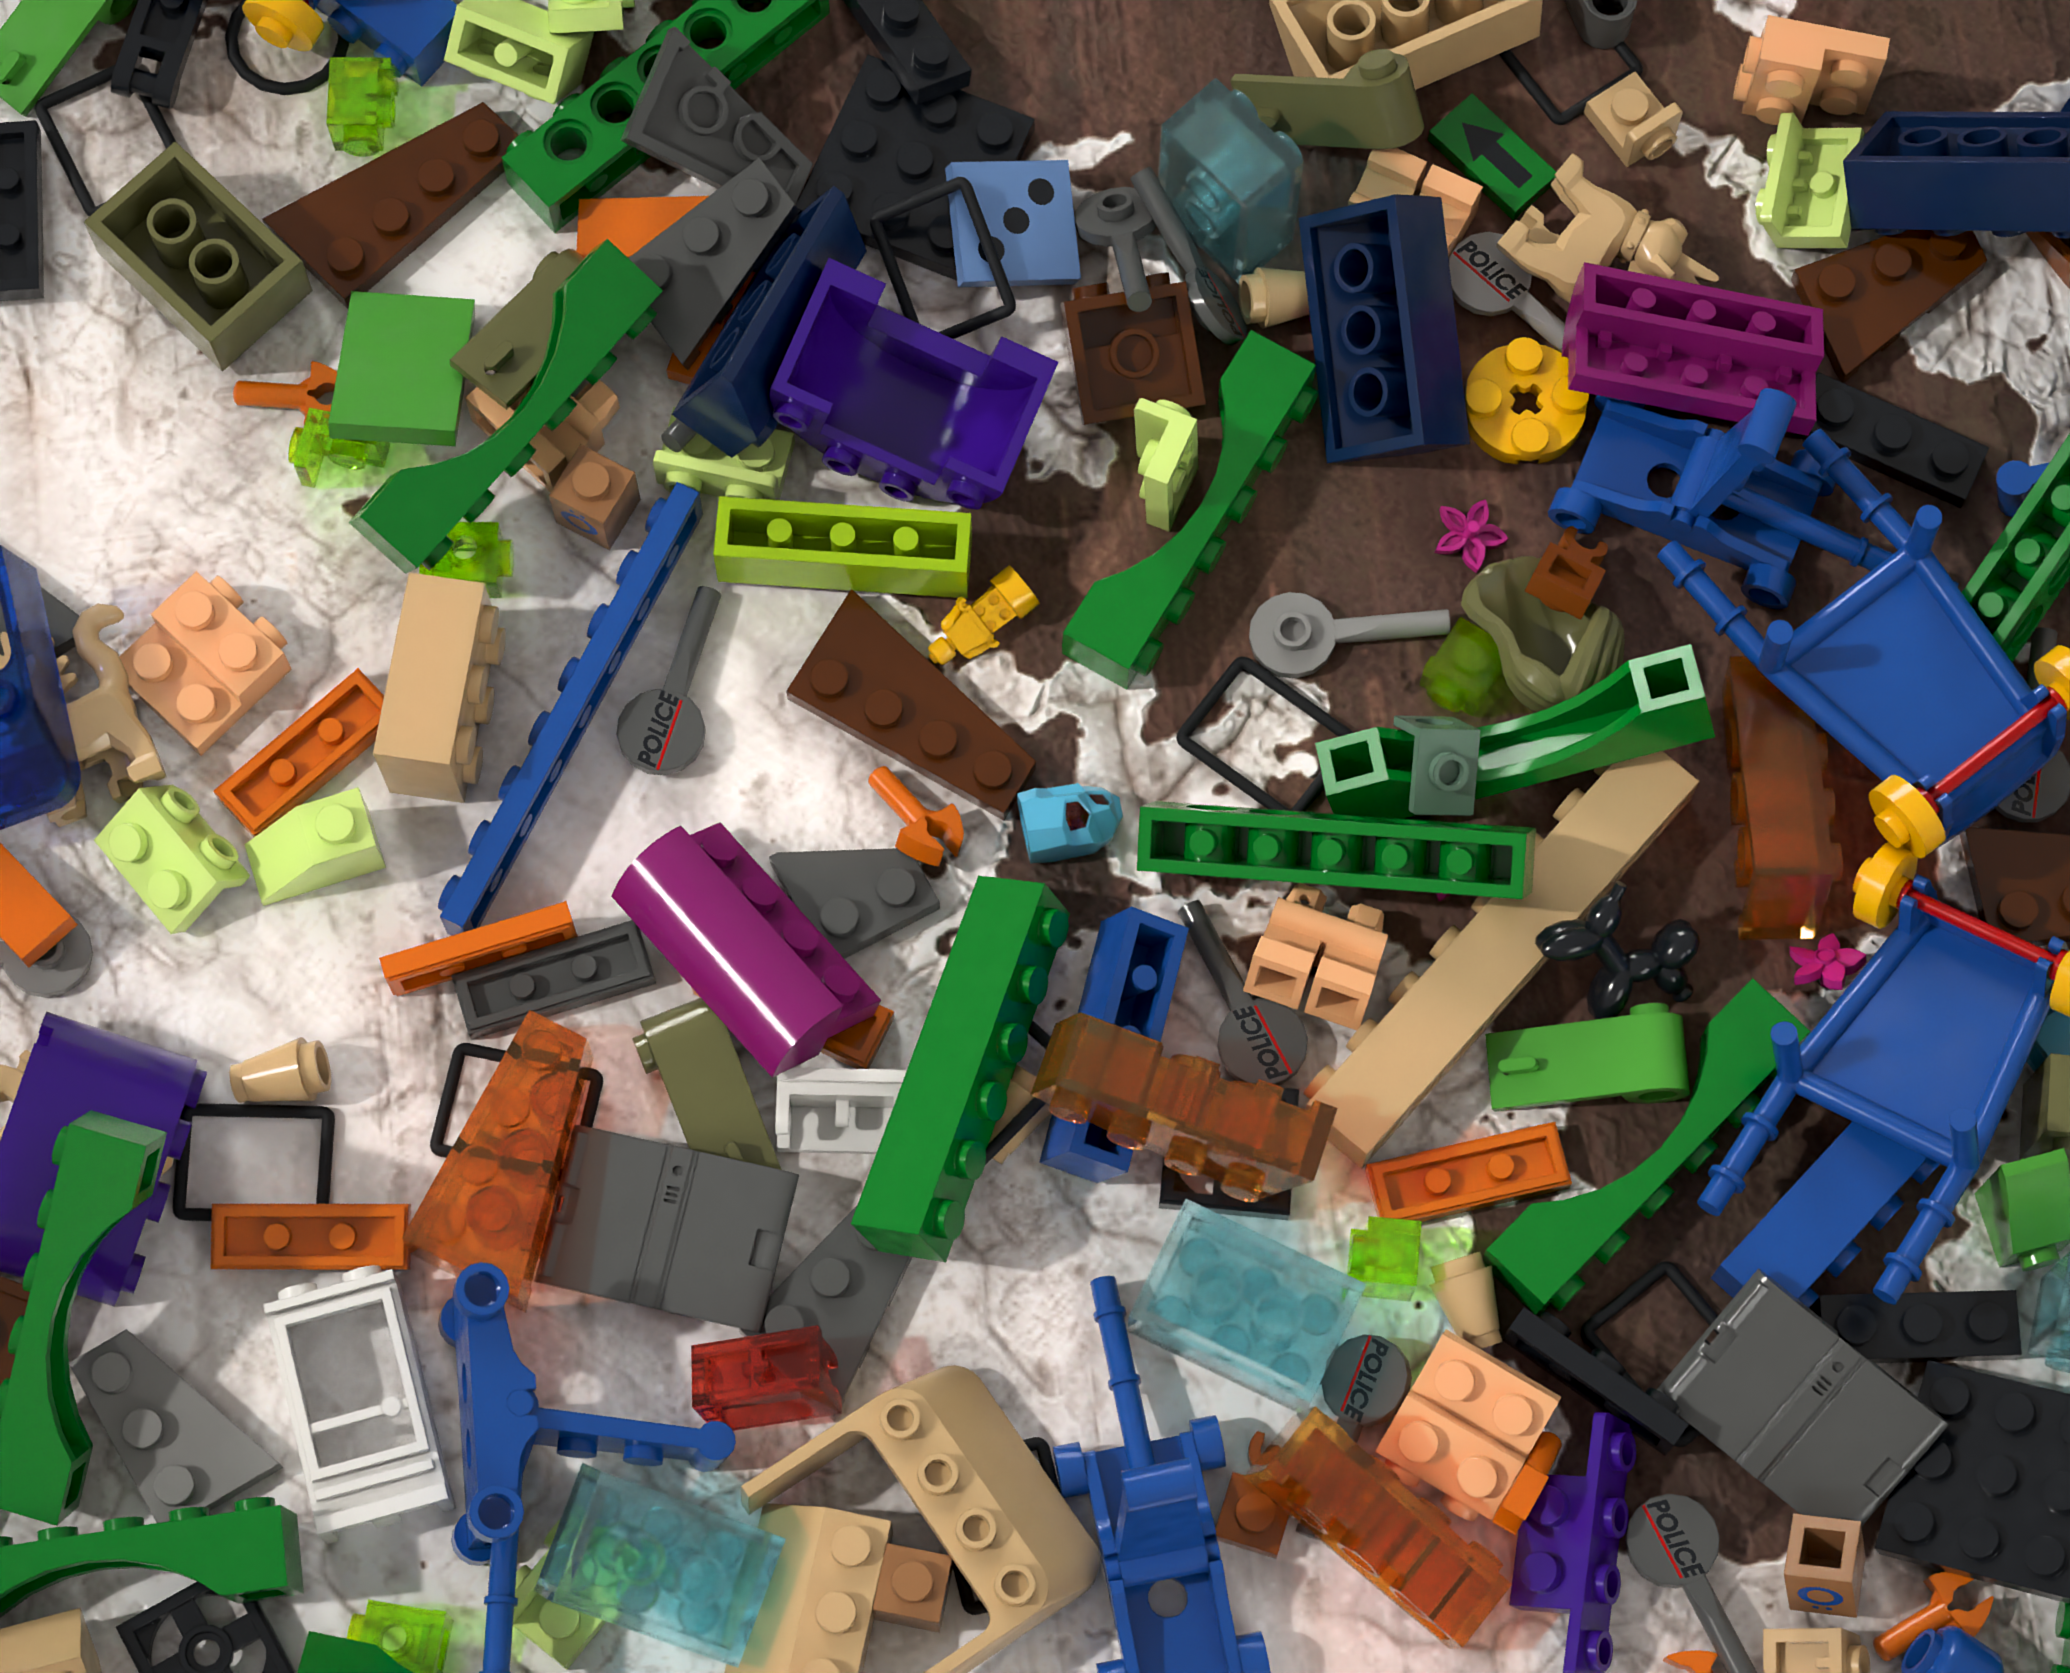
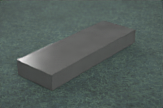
(553, 979)

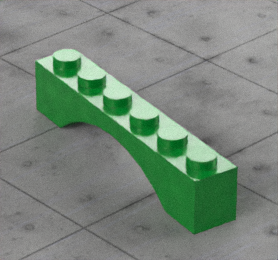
(589, 315)
(1127, 612)
(1629, 714)
(1557, 1240)
(44, 1446)
(235, 1553)

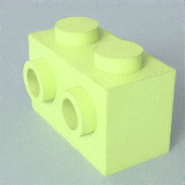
(515, 48)

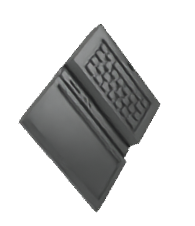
(667, 1228)
(1801, 1405)

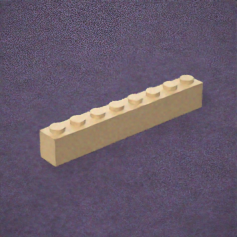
(1496, 953)

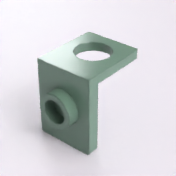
(1442, 764)

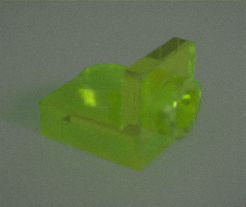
(312, 443)
(1462, 669)

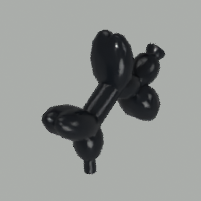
(1613, 983)

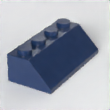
(1962, 173)
(1384, 329)
(731, 389)

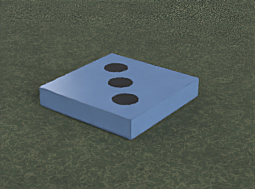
(1028, 219)

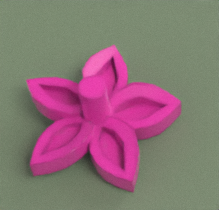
(1469, 534)
(1827, 963)

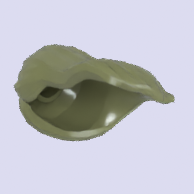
(1541, 650)

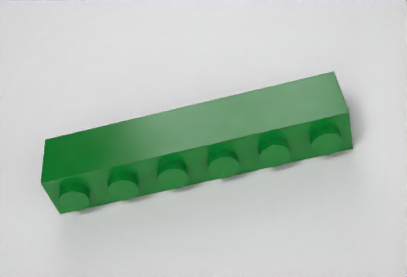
(961, 1069)

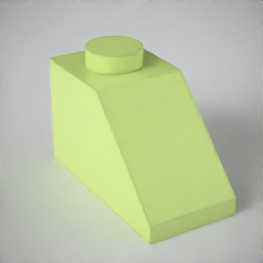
(315, 847)

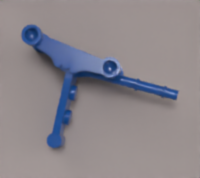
(1713, 471)
(504, 1422)
(1156, 1526)

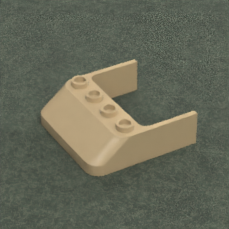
(974, 1491)

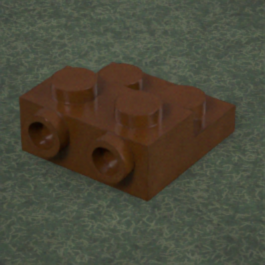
(1131, 353)

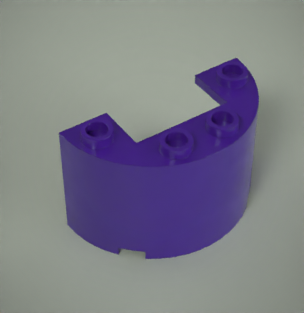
(905, 398)
(66, 1076)

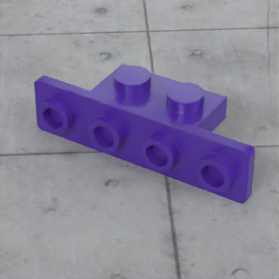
(1572, 1546)

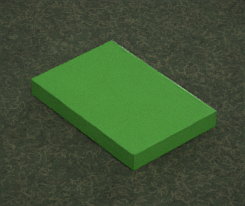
(397, 369)

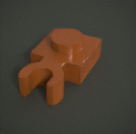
(1568, 575)
(1248, 1515)

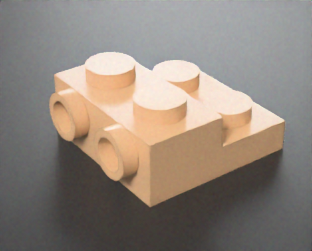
(1808, 65)
(204, 661)
(1466, 1427)

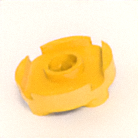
(1529, 436)

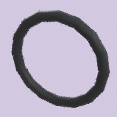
(266, 85)

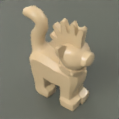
(1600, 232)
(104, 720)

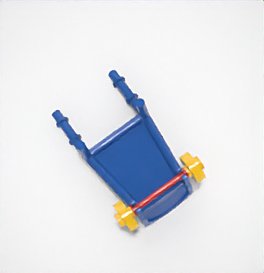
(1904, 675)
(1914, 1045)

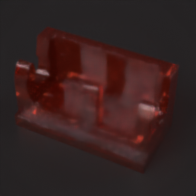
(765, 1379)

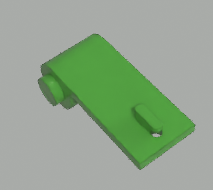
(43, 38)
(1591, 1059)

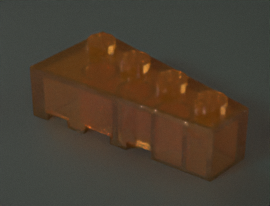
(1783, 808)
(1181, 1109)
(507, 1161)
(1380, 1527)

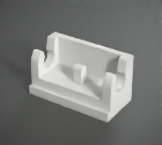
(834, 1109)

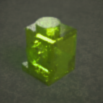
(361, 103)
(488, 565)
(1386, 1257)
(426, 1634)

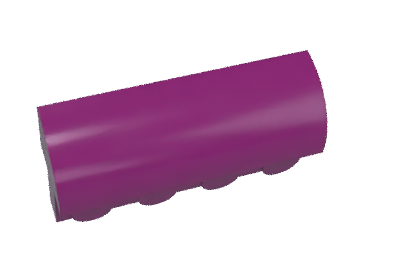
(1690, 345)
(743, 946)

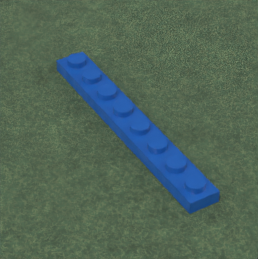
(560, 732)

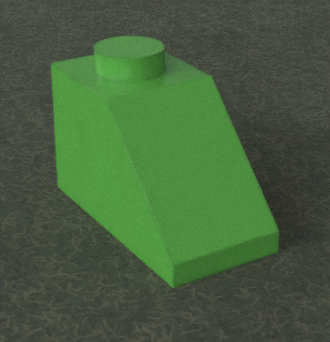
(2028, 1210)

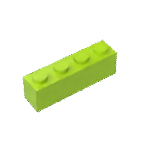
(843, 547)

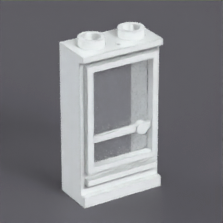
(358, 1401)

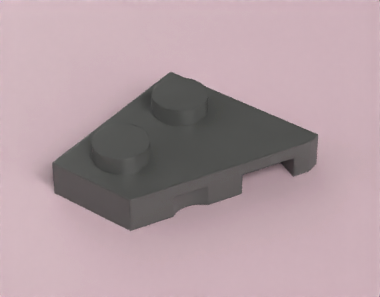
(856, 893)

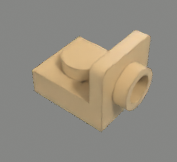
(1634, 120)
(1814, 1651)

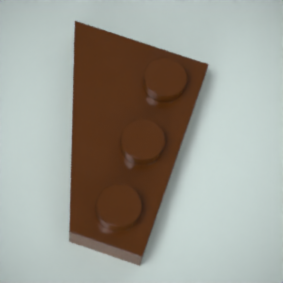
(1884, 289)

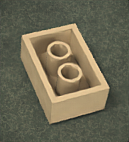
(438, 688)

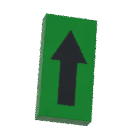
(1492, 156)

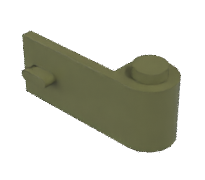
(1364, 110)
(517, 335)
(705, 1083)

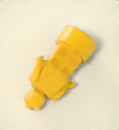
(971, 626)

